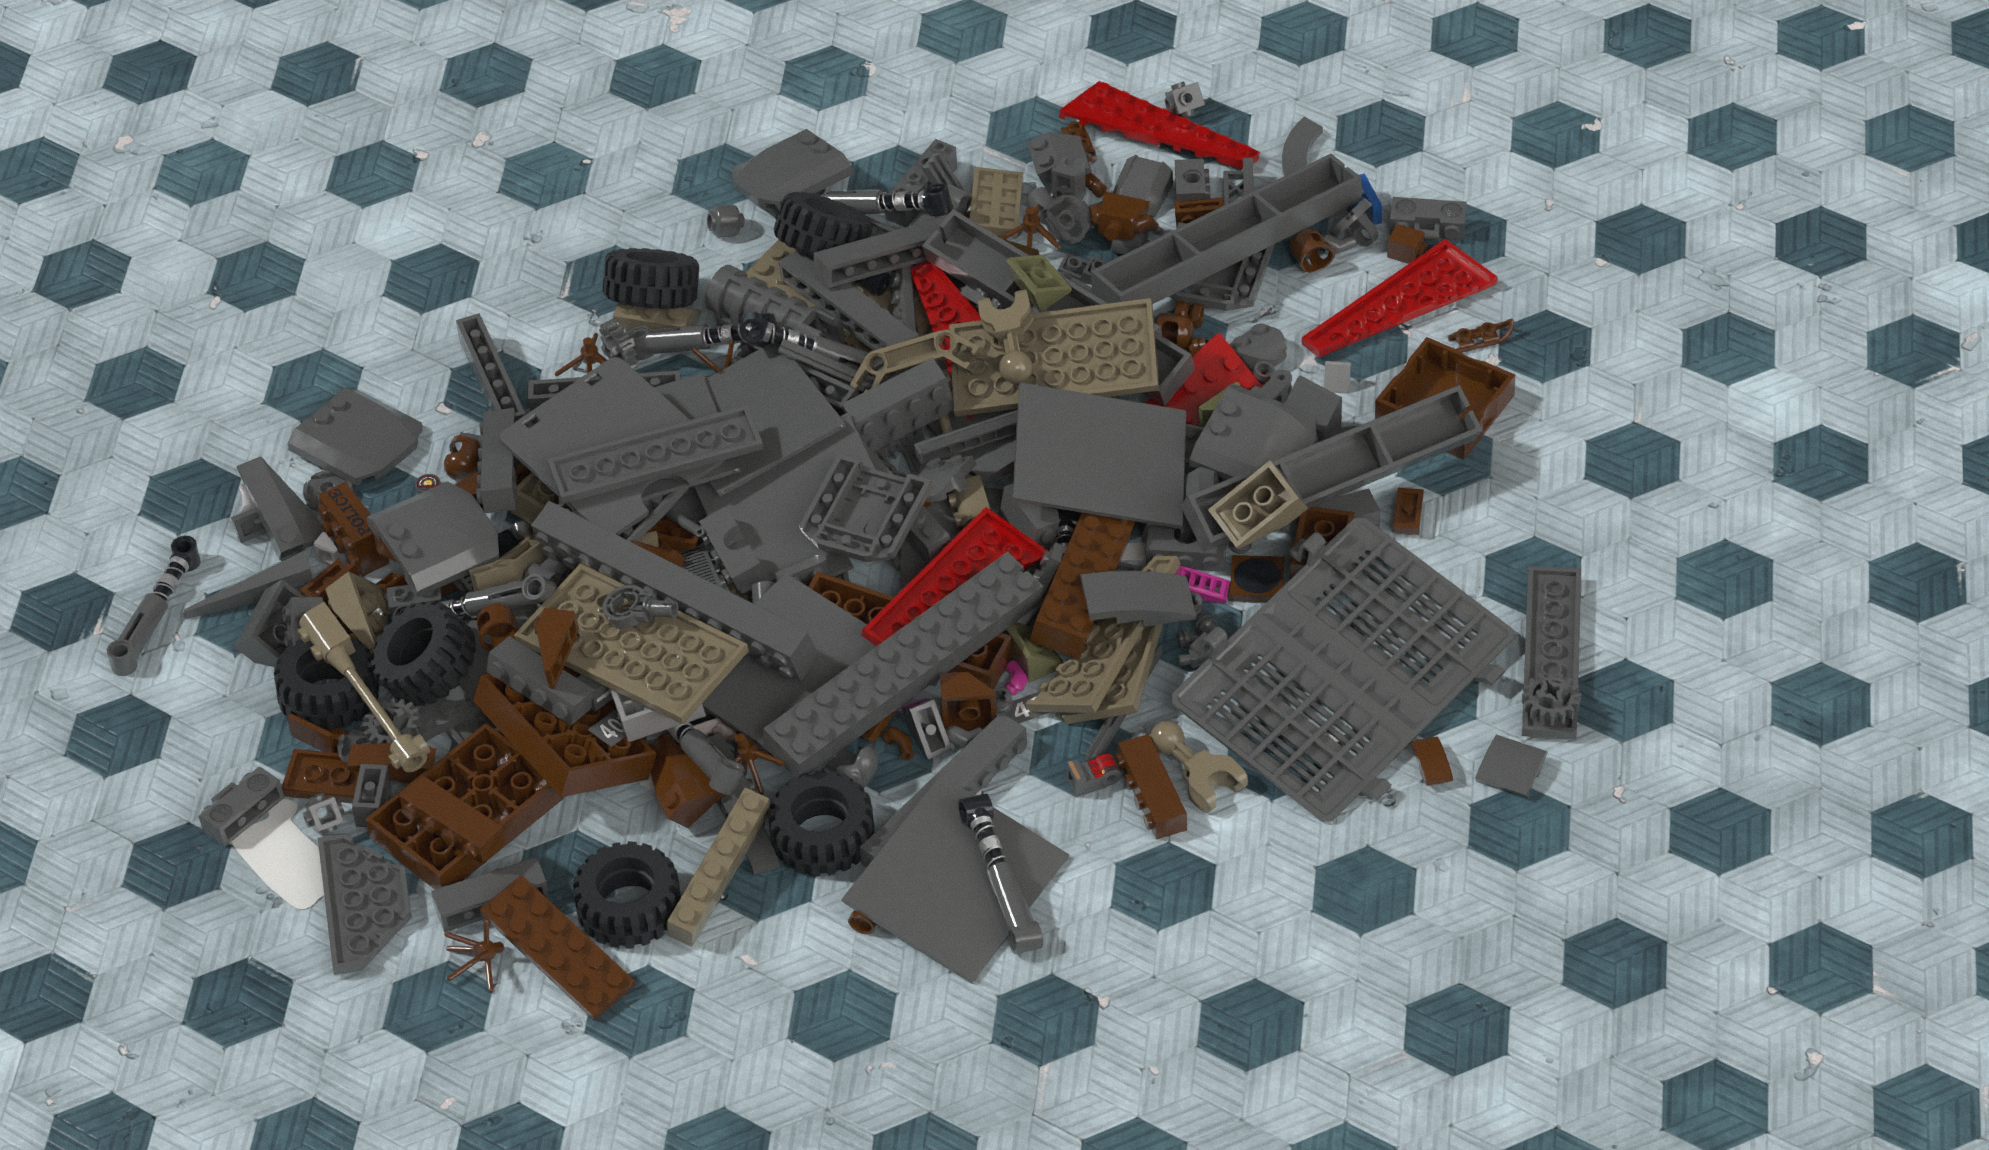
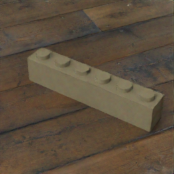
(718, 867)

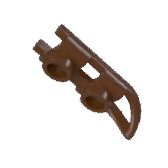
(1077, 129)
(1486, 331)

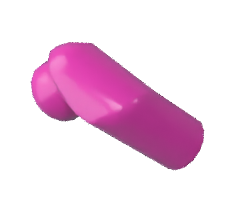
(1018, 678)

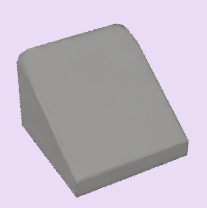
(1337, 376)
(325, 549)

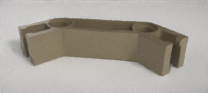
(911, 353)
(510, 566)

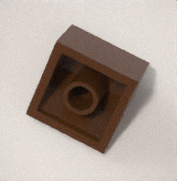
(966, 701)

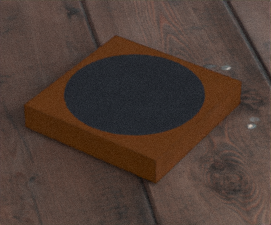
(1256, 577)

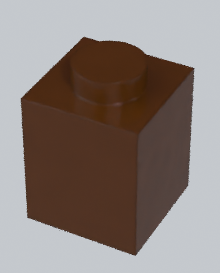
(1406, 244)

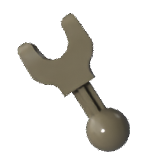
(1009, 328)
(1200, 769)

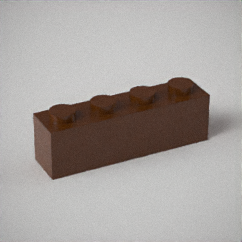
(1152, 786)
(452, 820)

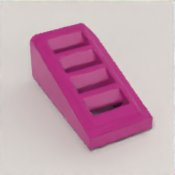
(1203, 579)

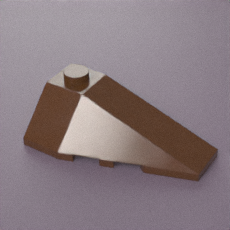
(680, 783)

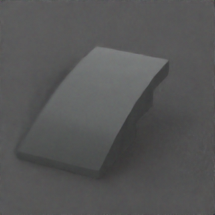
(1138, 596)

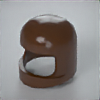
(1307, 243)
(1176, 329)
(464, 462)
(492, 621)

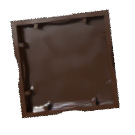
(1439, 368)

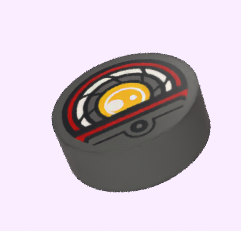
(426, 482)

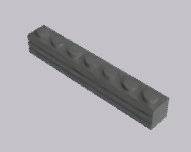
(967, 438)

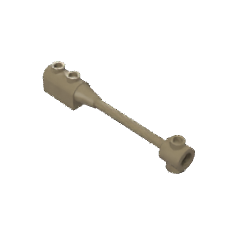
(971, 499)
(335, 646)

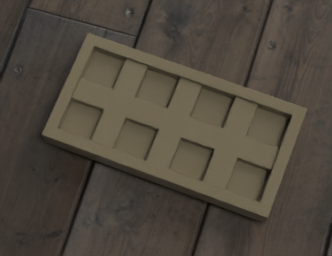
(996, 199)

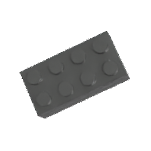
(901, 405)

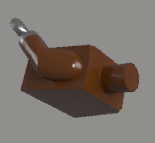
(1123, 217)

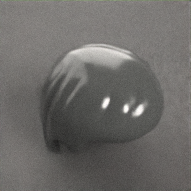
(858, 766)

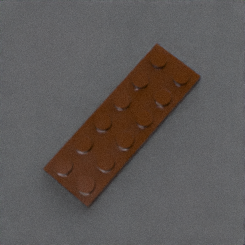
(557, 947)

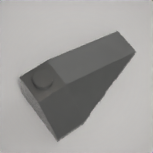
(283, 514)

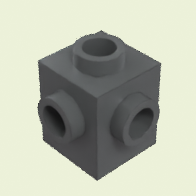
(1184, 98)
(333, 813)

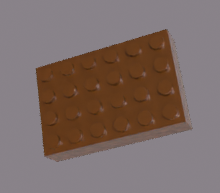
(563, 753)
(485, 775)

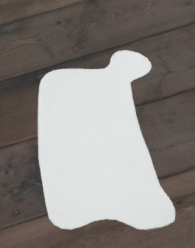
(283, 856)

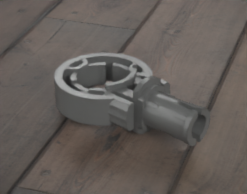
(642, 611)

